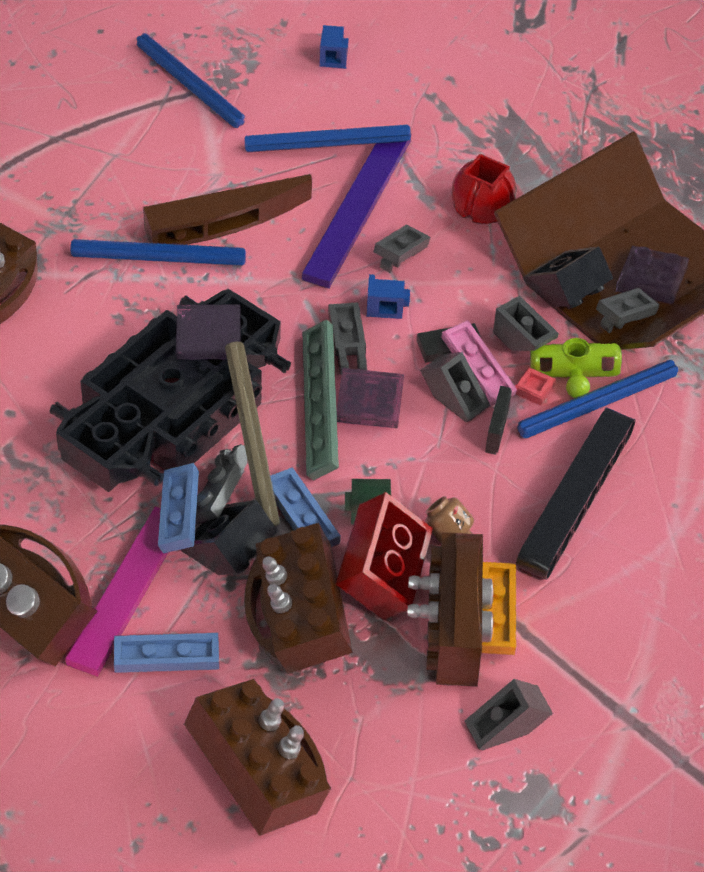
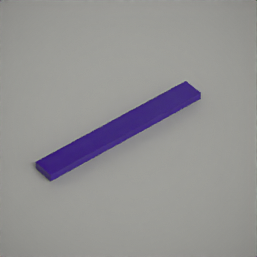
(353, 213)

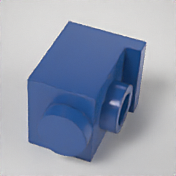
(333, 47)
(386, 298)

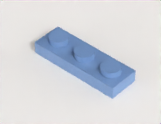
(299, 505)
(178, 508)
(166, 652)

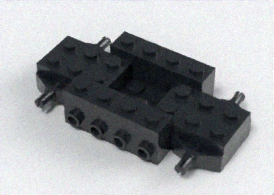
(137, 414)

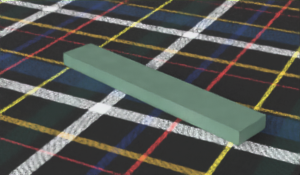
(320, 400)

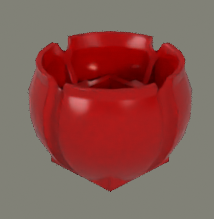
(482, 189)

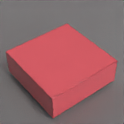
(534, 386)

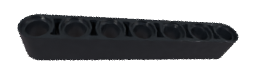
(575, 494)

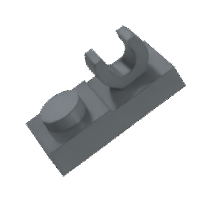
(400, 246)
(626, 308)

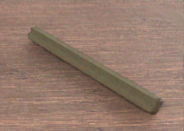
(251, 430)

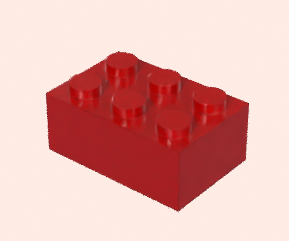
(382, 554)

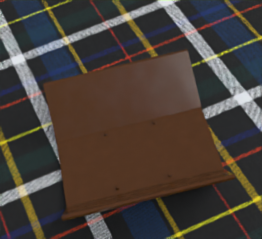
(611, 205)

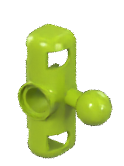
(577, 360)

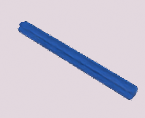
(190, 80)
(327, 138)
(158, 252)
(597, 399)

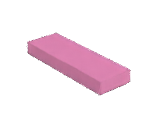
(480, 359)

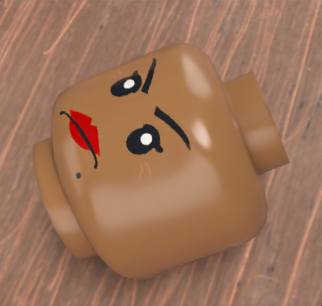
(449, 517)

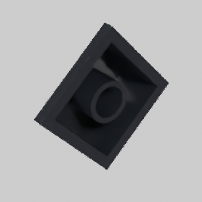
(570, 277)
(230, 540)

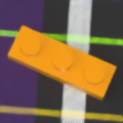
(502, 608)

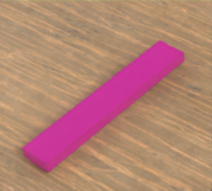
(119, 600)

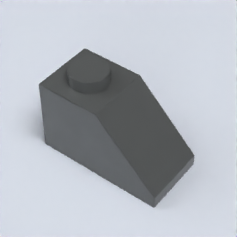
(522, 326)
(455, 385)
(508, 715)

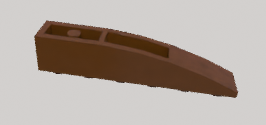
(223, 212)

